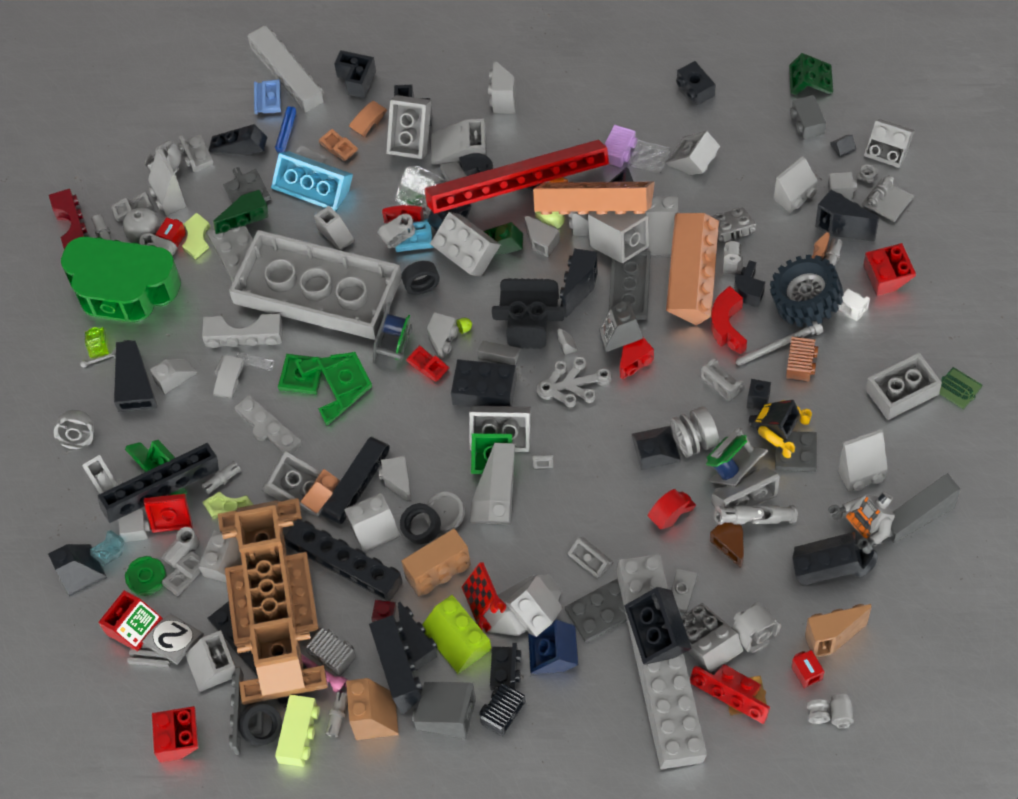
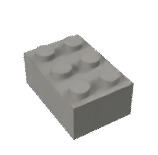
(408, 126)
(465, 244)
(903, 386)

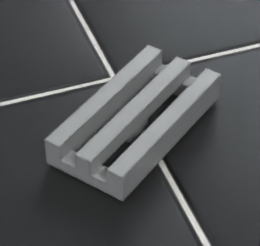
(149, 662)

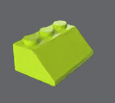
(456, 634)

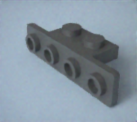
(255, 722)

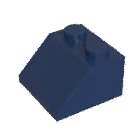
(553, 649)

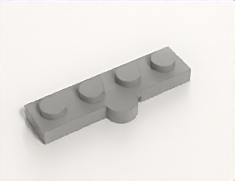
(267, 426)

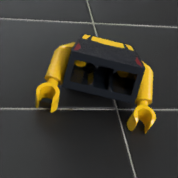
(777, 421)

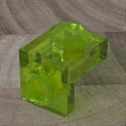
(96, 342)

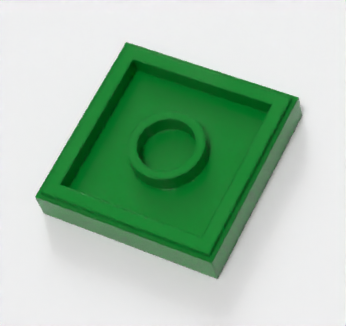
(291, 379)

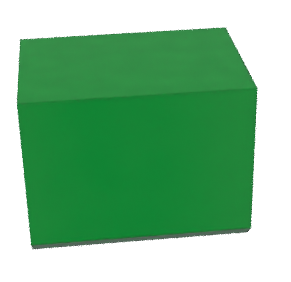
(482, 447)

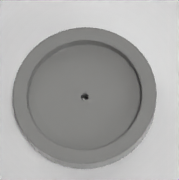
(448, 503)

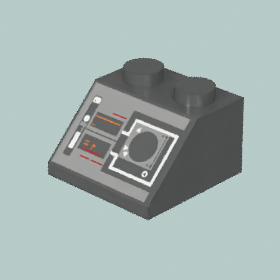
(620, 327)

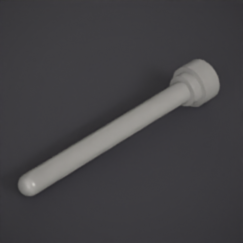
(815, 330)

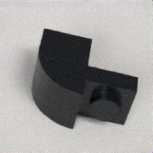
(475, 163)
(748, 287)

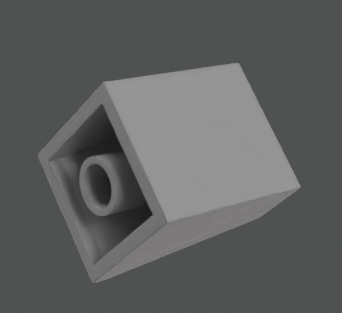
(618, 234)

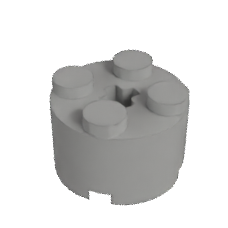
(755, 627)

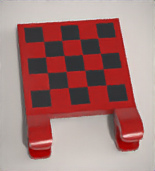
(482, 596)

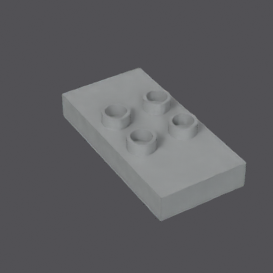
(315, 284)

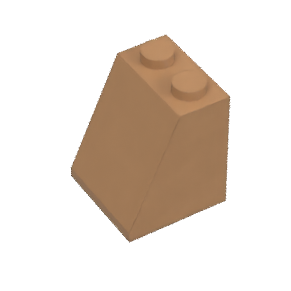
(371, 709)

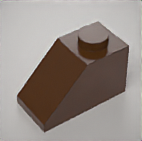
(729, 540)

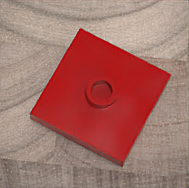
(168, 513)

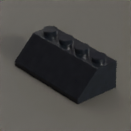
(396, 663)

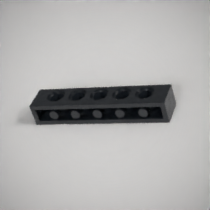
(158, 482)
(383, 588)

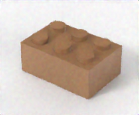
(436, 562)

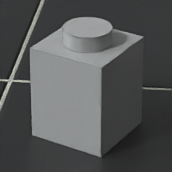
(843, 184)

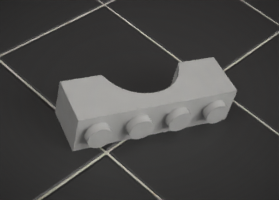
(265, 330)

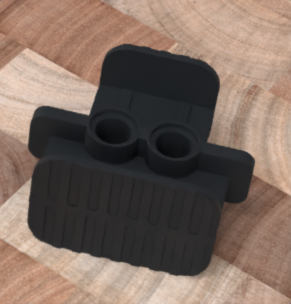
(528, 298)

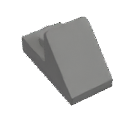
(99, 474)

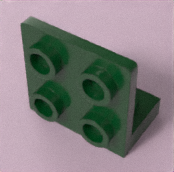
(810, 72)

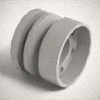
(694, 432)

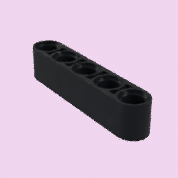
(355, 480)

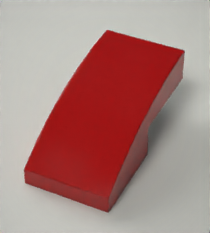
(393, 212)
(427, 364)

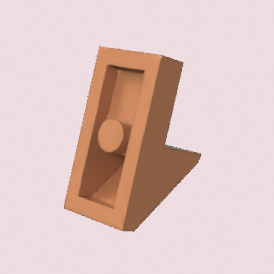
(320, 491)

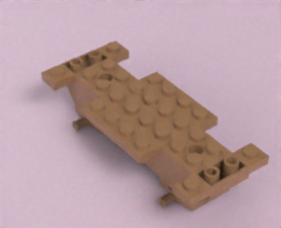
(271, 601)

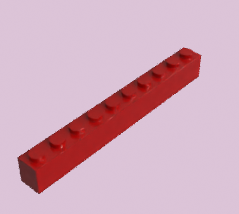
(516, 176)

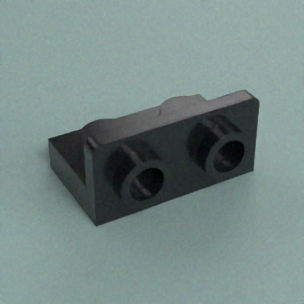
(504, 666)

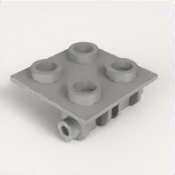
(887, 199)
(734, 222)

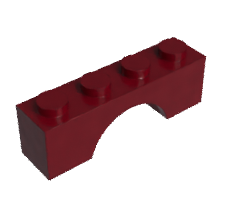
(65, 208)

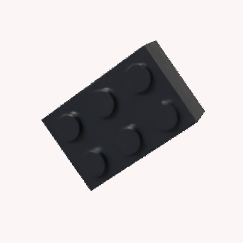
(483, 384)

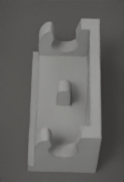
(721, 380)

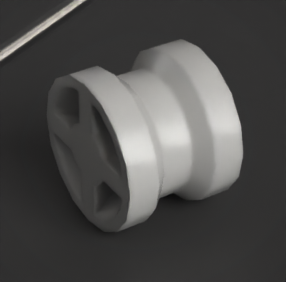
(818, 711)

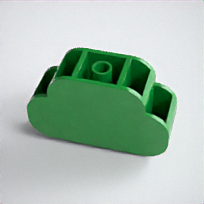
(120, 277)

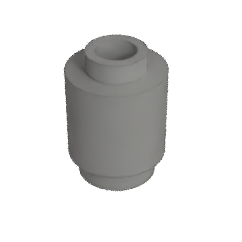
(841, 711)

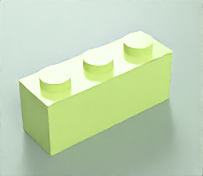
(297, 730)

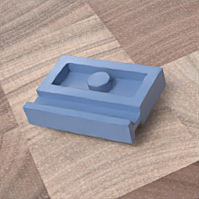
(267, 96)

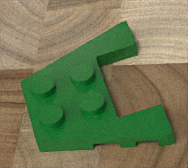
(345, 378)

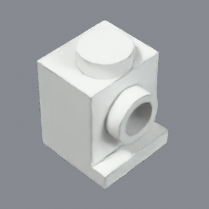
(853, 304)

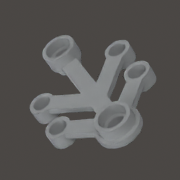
(571, 383)

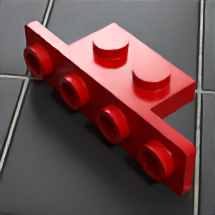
(732, 689)

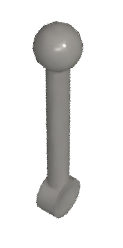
(84, 363)

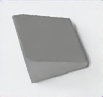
(566, 342)
(542, 461)

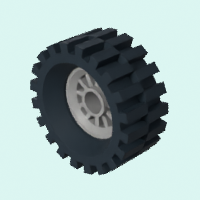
(806, 290)

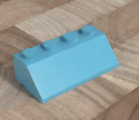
(311, 180)

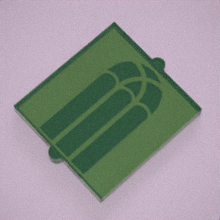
(959, 388)

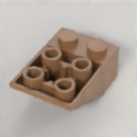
(832, 630)

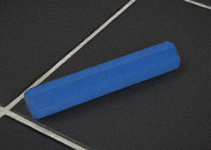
(285, 129)

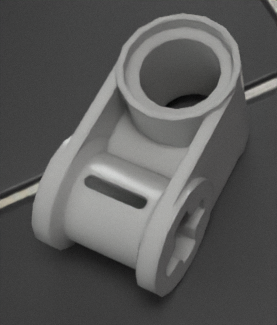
(396, 232)
(150, 239)

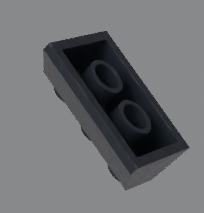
(827, 559)
(657, 626)

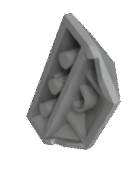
(507, 622)

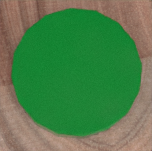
(145, 575)

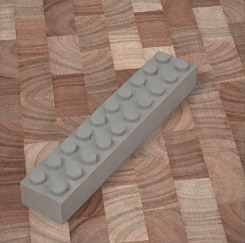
(666, 682)

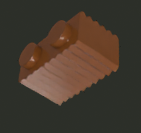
(800, 359)

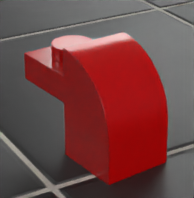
(670, 507)

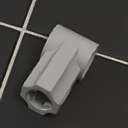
(180, 548)

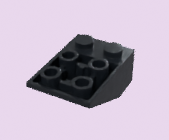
(845, 218)
(579, 279)

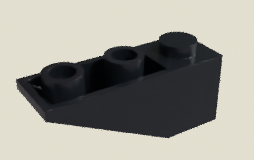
(241, 141)
(421, 648)

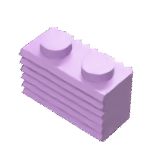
(619, 145)

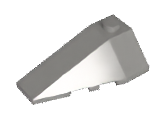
(495, 489)

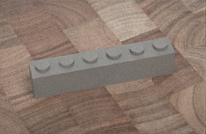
(285, 68)

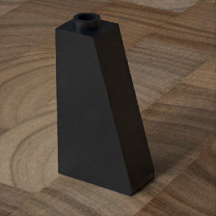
(131, 379)

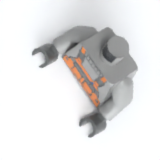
(869, 517)

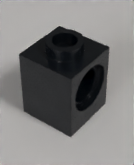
(758, 394)

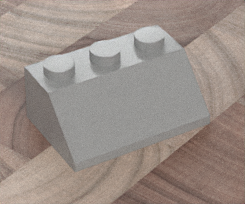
(503, 421)
(750, 491)

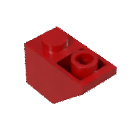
(635, 356)

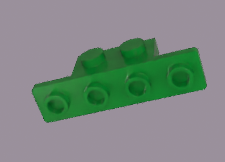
(151, 458)

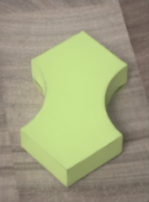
(195, 242)
(220, 504)

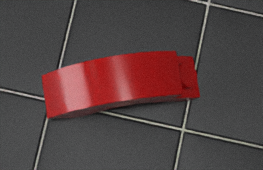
(724, 307)

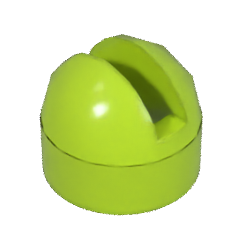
(464, 325)

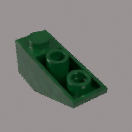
(245, 210)
(508, 236)

